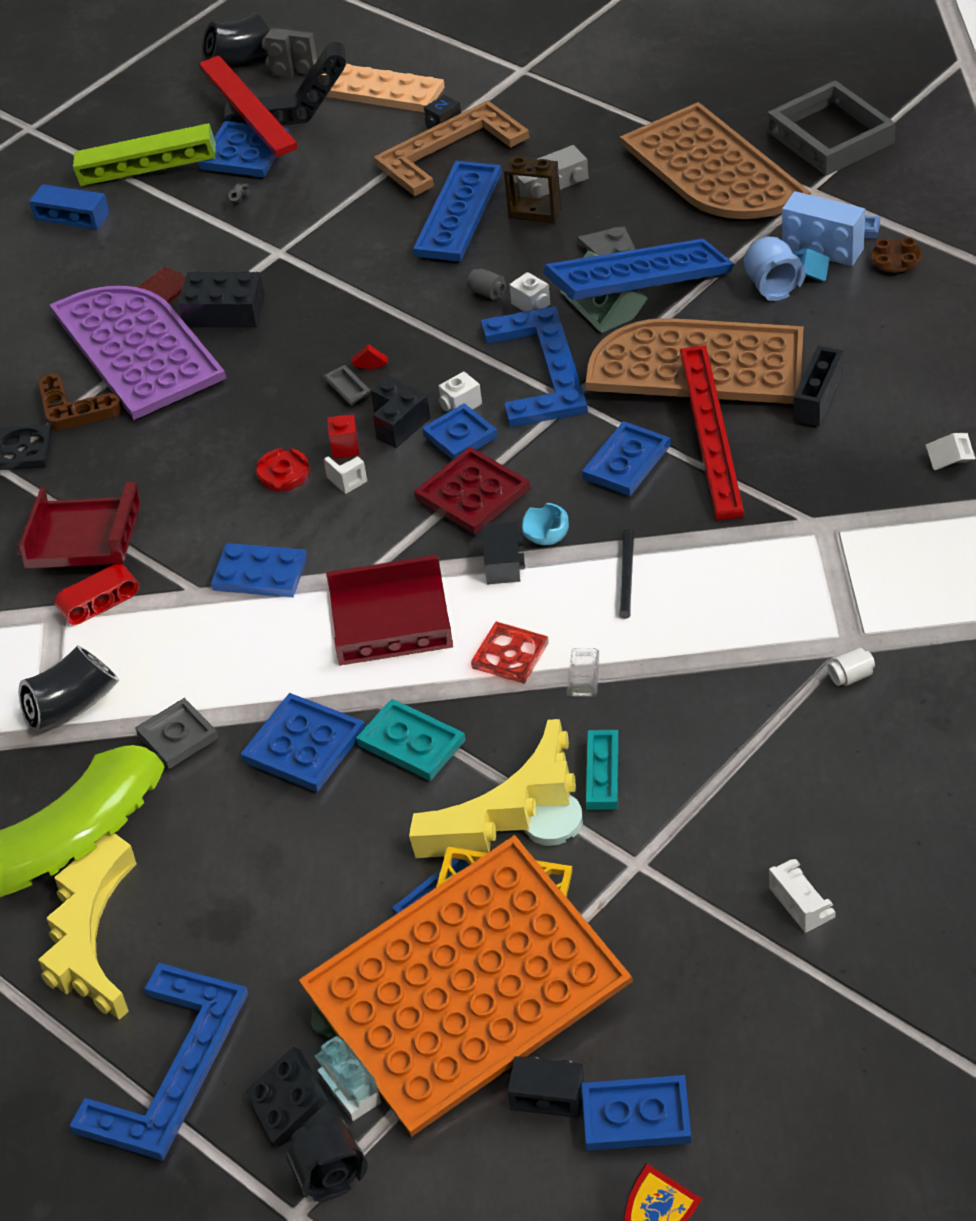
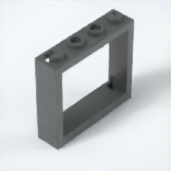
(782, 126)

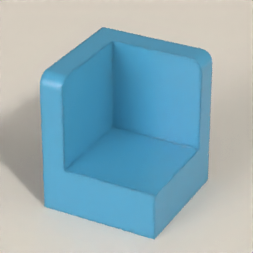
(814, 263)

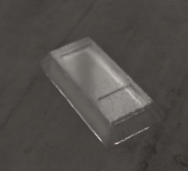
(583, 672)

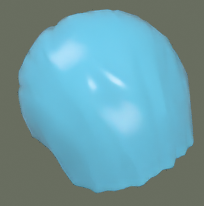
(545, 525)

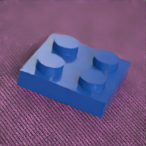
(459, 431)

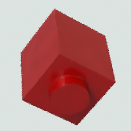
(343, 436)

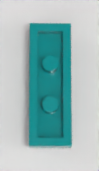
(602, 770)

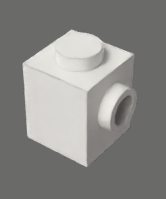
(529, 293)
(458, 391)

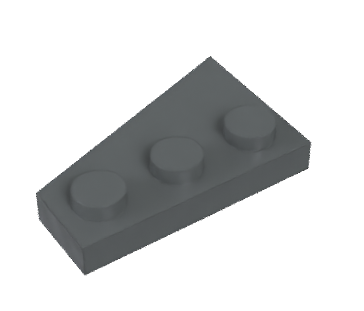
(607, 241)

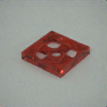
(502, 669)

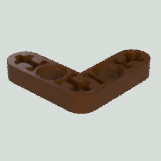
(59, 413)

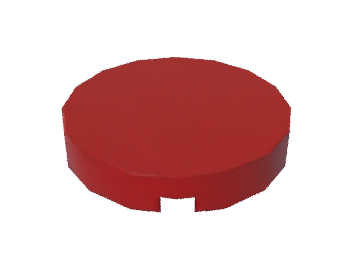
(282, 469)

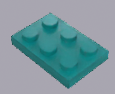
(411, 739)

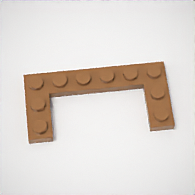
(400, 159)

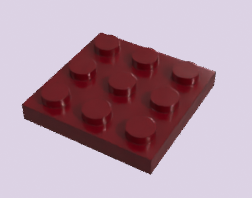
(472, 490)

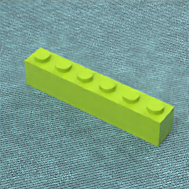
(144, 154)

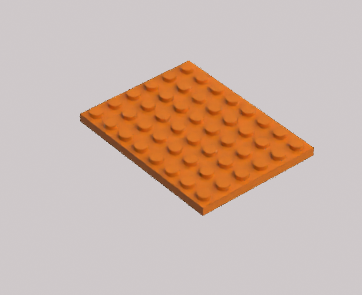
(464, 983)

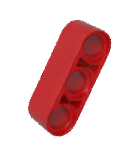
(96, 594)

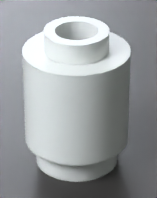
(851, 667)

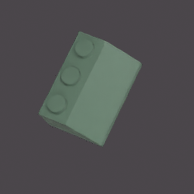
(609, 309)

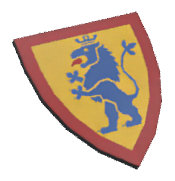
(659, 1198)

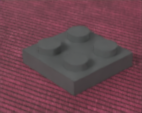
(176, 732)

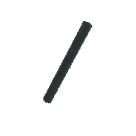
(626, 574)

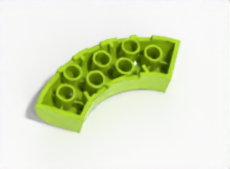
(80, 817)

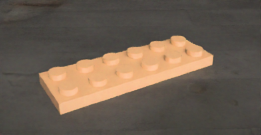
(386, 88)

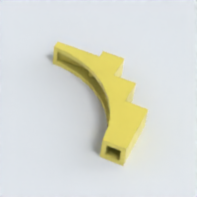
(508, 807)
(74, 925)

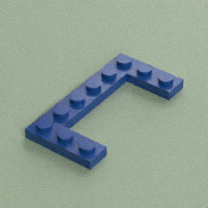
(568, 394)
(155, 1132)

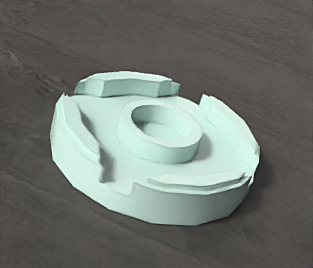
(555, 823)

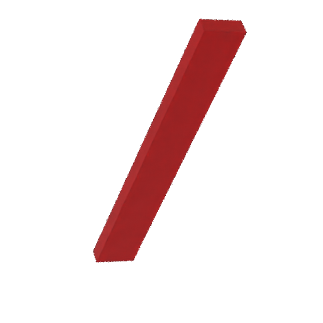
(248, 106)
(711, 433)

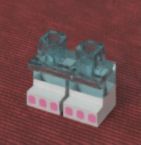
(347, 1078)

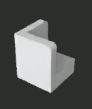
(950, 450)
(346, 476)

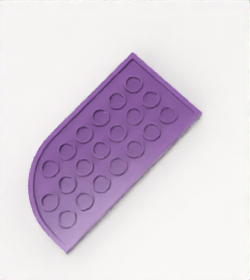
(137, 346)

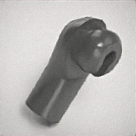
(238, 191)

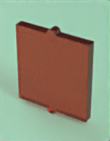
(165, 283)

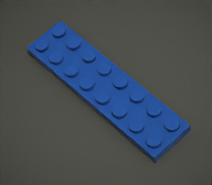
(637, 269)

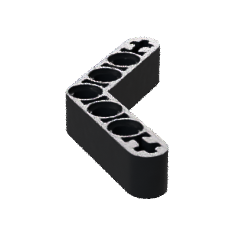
(310, 101)

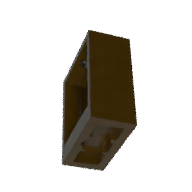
(532, 208)

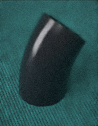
(236, 40)
(64, 690)

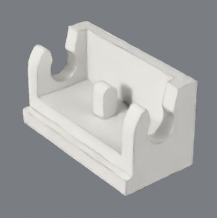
(799, 896)

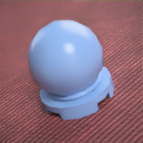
(773, 268)

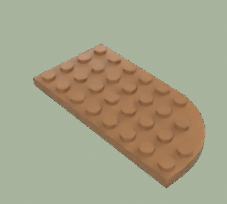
(712, 165)
(745, 359)

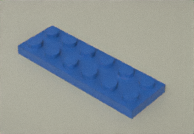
(457, 211)

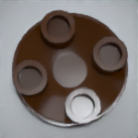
(896, 254)

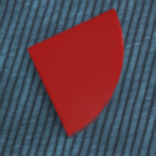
(369, 358)

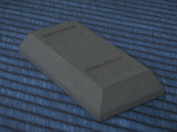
(348, 385)

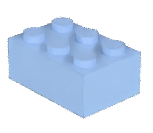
(824, 227)

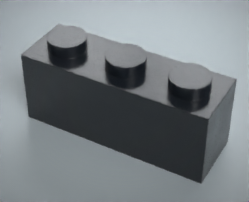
(818, 385)

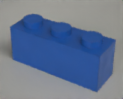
(69, 207)

